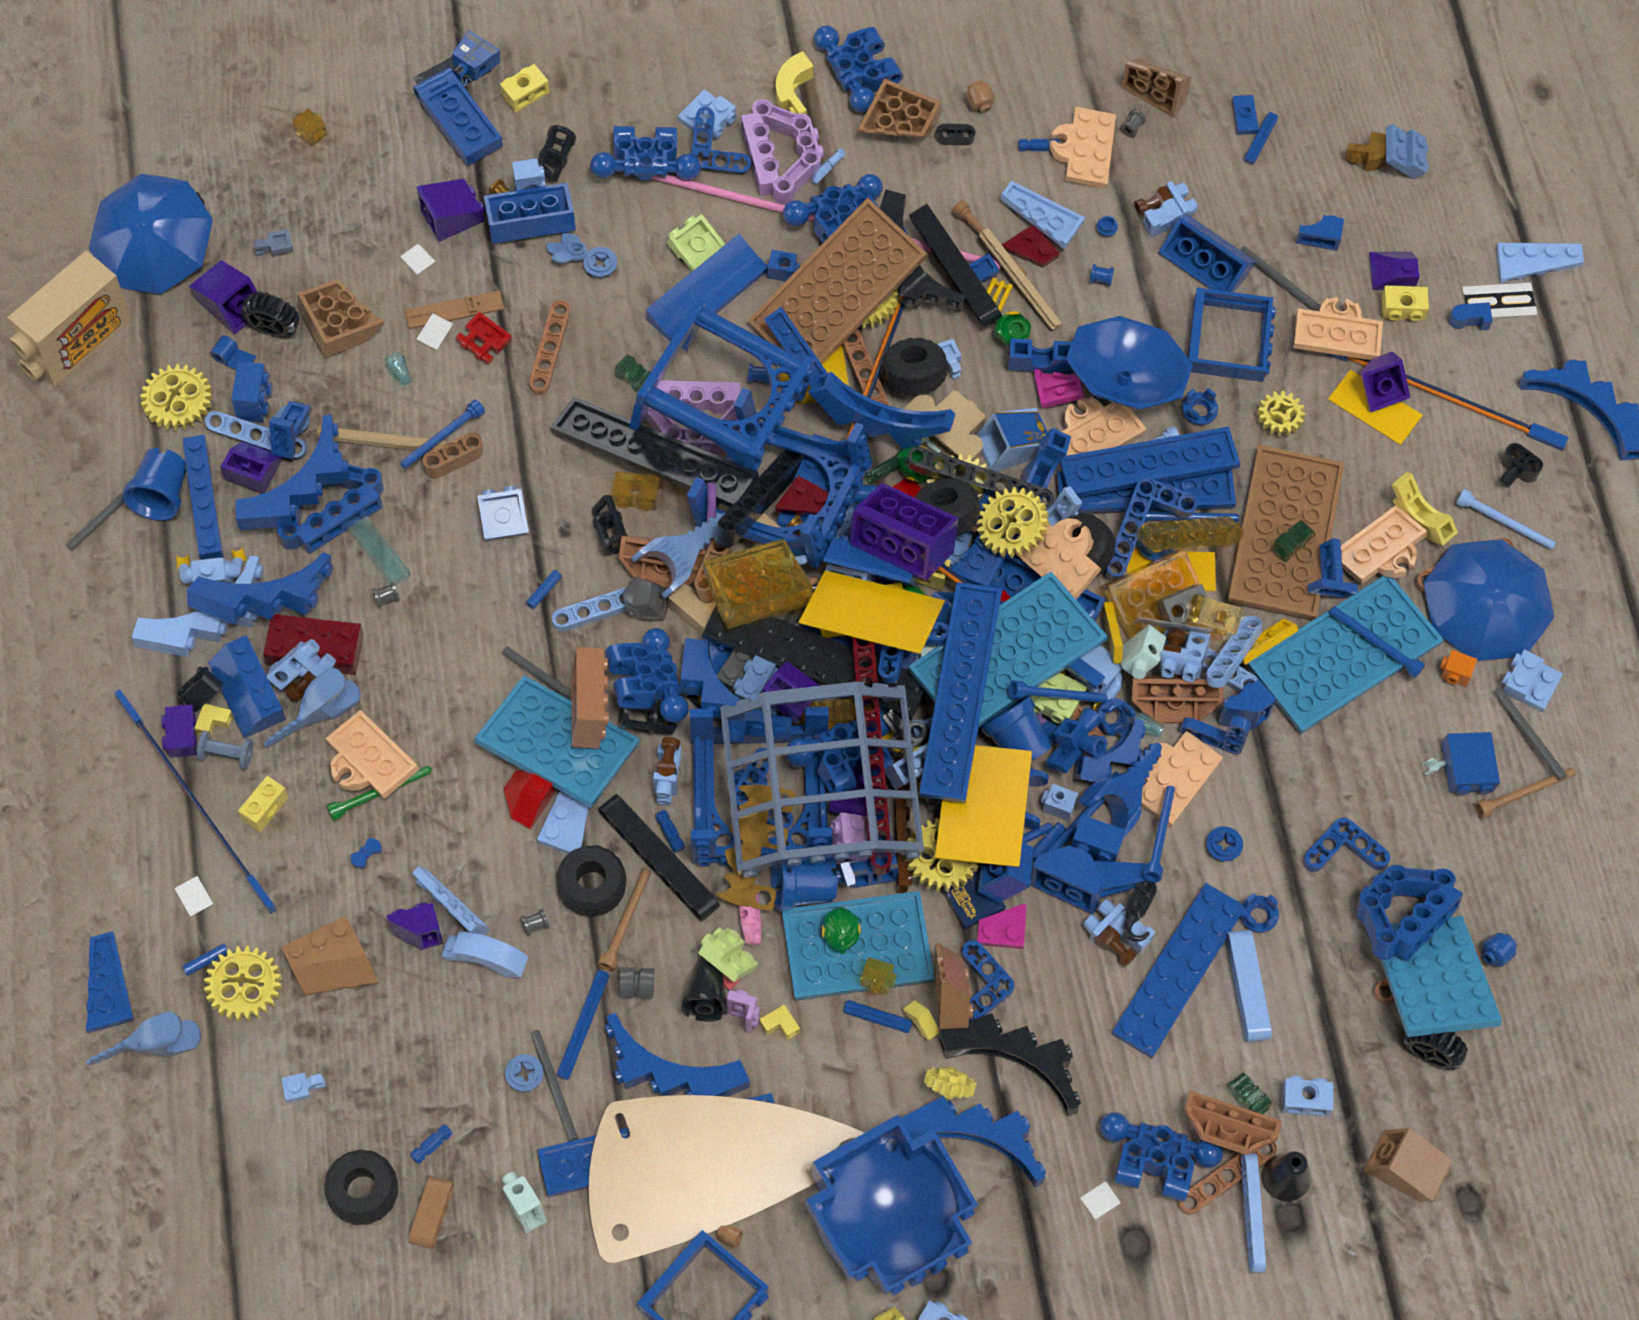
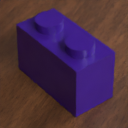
(180, 731)

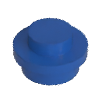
(1107, 226)

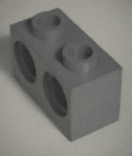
(1182, 601)

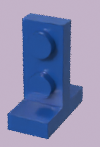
(286, 429)
(1332, 574)

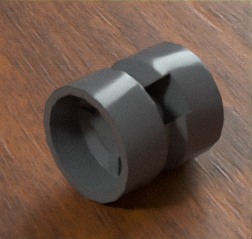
(636, 982)

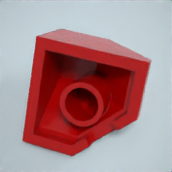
(527, 797)

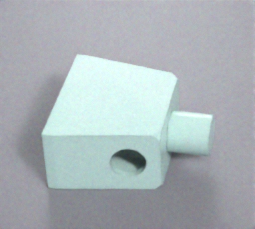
(1143, 652)
(523, 1202)

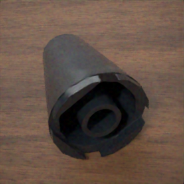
(705, 993)
(1287, 1176)

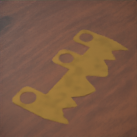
(754, 834)

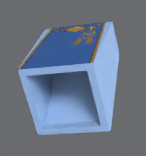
(1011, 438)

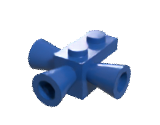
(1074, 740)

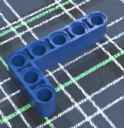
(1136, 520)

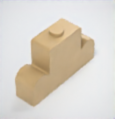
(966, 425)

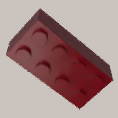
(335, 638)

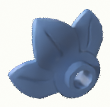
(568, 249)

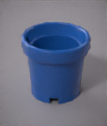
(156, 485)
(1018, 729)
(804, 883)

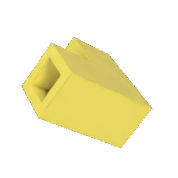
(212, 716)
(922, 1018)
(780, 1019)

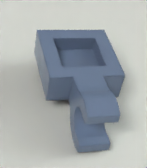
(277, 242)

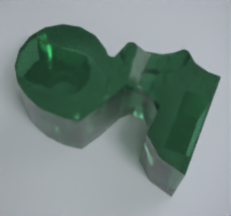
(633, 371)
(1296, 536)
(1246, 1092)

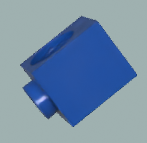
(779, 259)

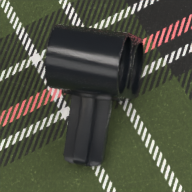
(1519, 466)
(200, 688)
(896, 726)

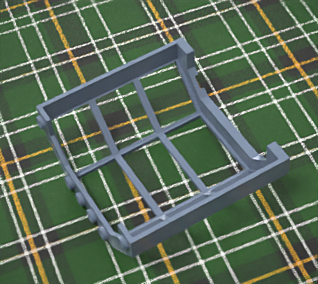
(840, 851)

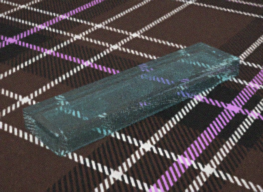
(377, 549)

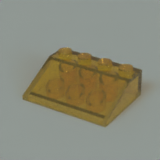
(757, 583)
(1137, 591)

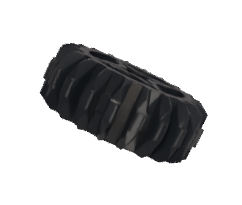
(270, 314)
(1439, 1050)

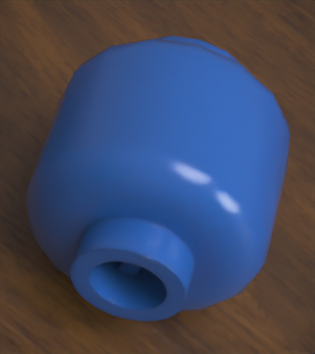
(1499, 949)

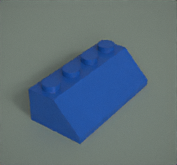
(529, 213)
(1206, 255)
(844, 555)
(246, 687)

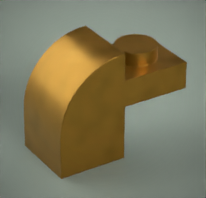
(1371, 155)

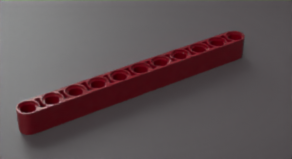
(872, 718)

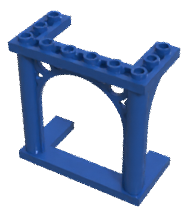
(740, 447)
(848, 454)
(703, 836)

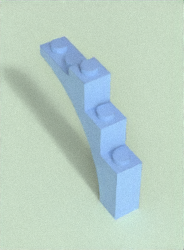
(179, 634)

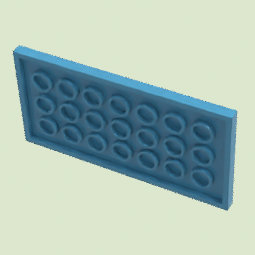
(1033, 641)
(1332, 664)

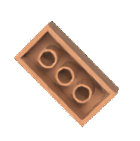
(589, 697)

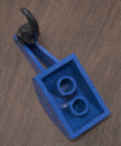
(1080, 881)

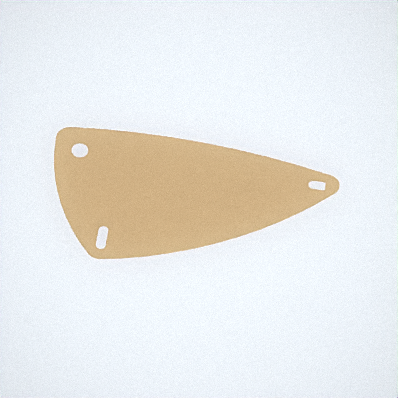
(698, 1166)

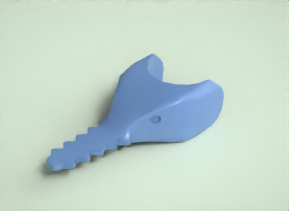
(680, 551)
(324, 699)
(157, 1036)

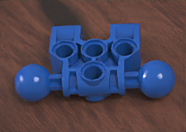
(855, 63)
(645, 156)
(833, 205)
(651, 675)
(839, 775)
(1145, 1144)

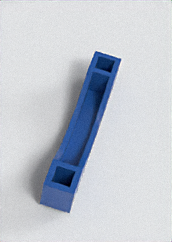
(202, 497)

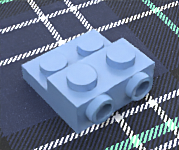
(724, 113)
(1531, 680)

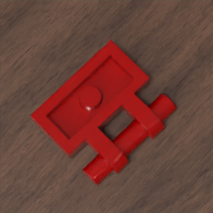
(487, 332)

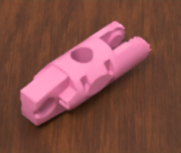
(751, 924)

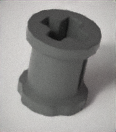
(1133, 122)
(386, 594)
(534, 922)

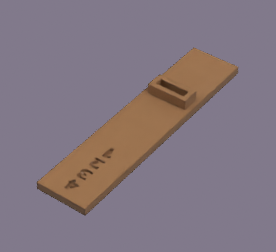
(455, 309)

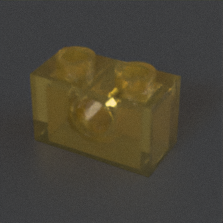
(628, 482)
(1204, 609)

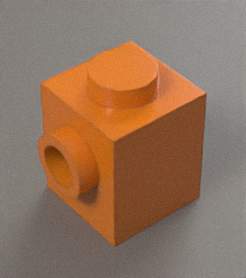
(1457, 668)

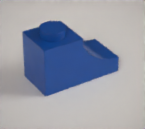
(1324, 234)

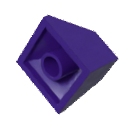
(1393, 269)
(1385, 381)

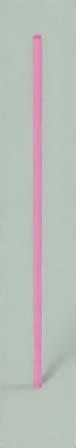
(768, 205)

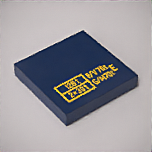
(970, 904)

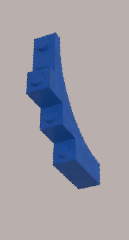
(1596, 397)
(903, 425)
(279, 505)
(265, 598)
(701, 680)
(668, 1077)
(976, 1125)

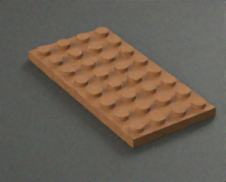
(843, 280)
(1281, 493)

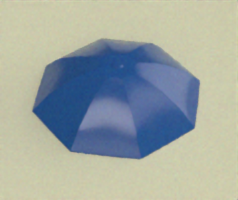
(151, 233)
(1129, 363)
(1488, 599)

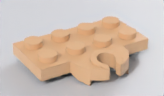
(1086, 146)
(1338, 331)
(1100, 426)
(1383, 546)
(1064, 556)
(368, 757)
(1183, 767)

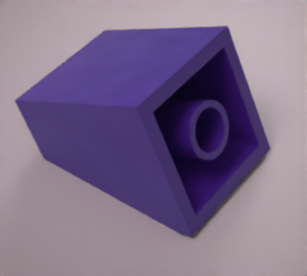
(450, 207)
(223, 293)

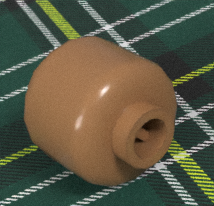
(980, 96)

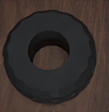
(914, 366)
(954, 498)
(1104, 542)
(591, 901)
(350, 1167)

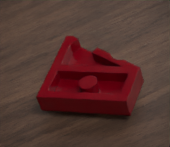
(1032, 246)
(803, 498)

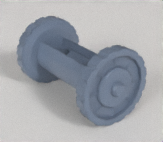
(218, 748)

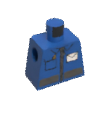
(474, 57)

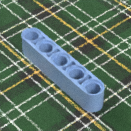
(1249, 986)

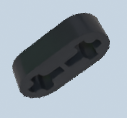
(955, 134)

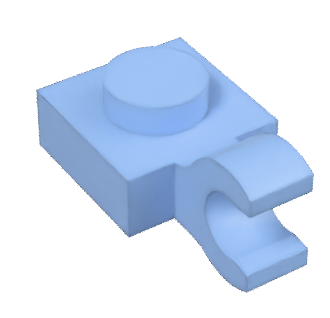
(952, 356)
(298, 1086)

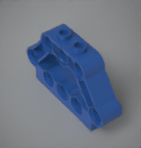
(332, 526)
(1415, 930)

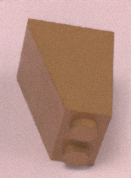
(1408, 1164)

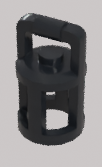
(554, 157)
(608, 520)
(652, 722)

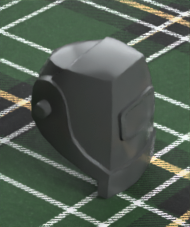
(644, 600)

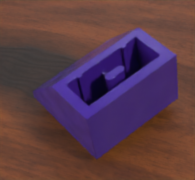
(250, 466)
(790, 678)
(416, 926)

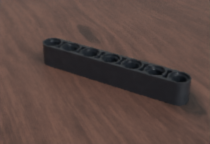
(955, 265)
(970, 471)
(757, 499)
(659, 857)

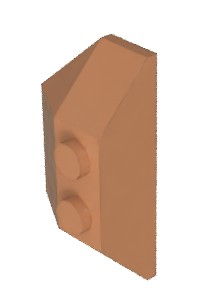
(651, 567)
(1175, 698)
(1230, 1124)

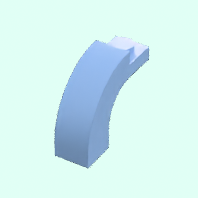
(1064, 506)
(487, 952)

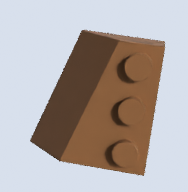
(1156, 85)
(900, 112)
(336, 317)
(329, 959)
(952, 989)

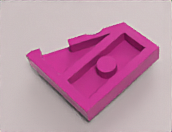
(1058, 388)
(1004, 928)

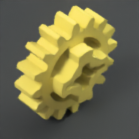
(1283, 411)
(950, 1082)

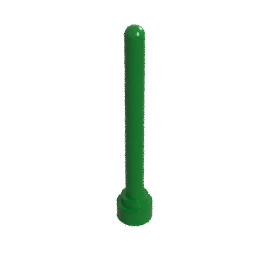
(338, 809)

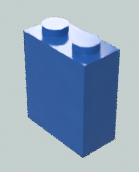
(1470, 763)

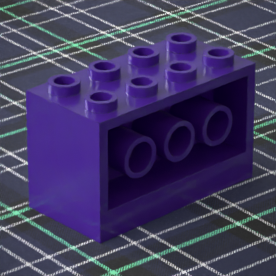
(903, 531)

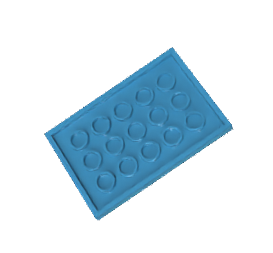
(536, 735)
(890, 932)
(1442, 984)

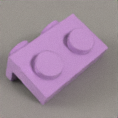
(849, 829)
(744, 1006)

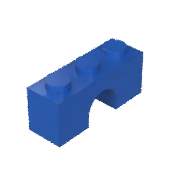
(1026, 357)

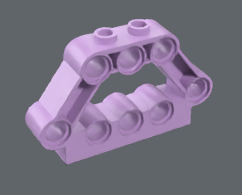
(787, 124)
(707, 393)

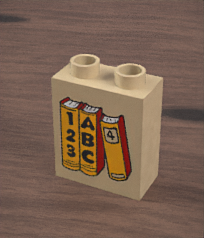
(68, 319)

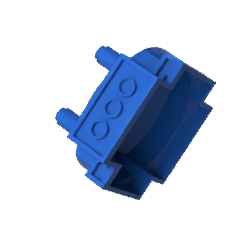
(891, 1206)

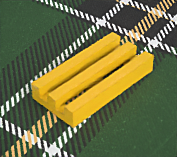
(1001, 285)

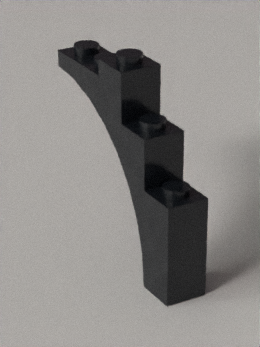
(918, 284)
(1018, 1046)

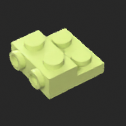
(695, 241)
(1058, 708)
(726, 953)

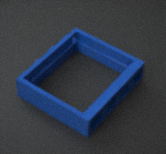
(1239, 302)
(700, 1242)

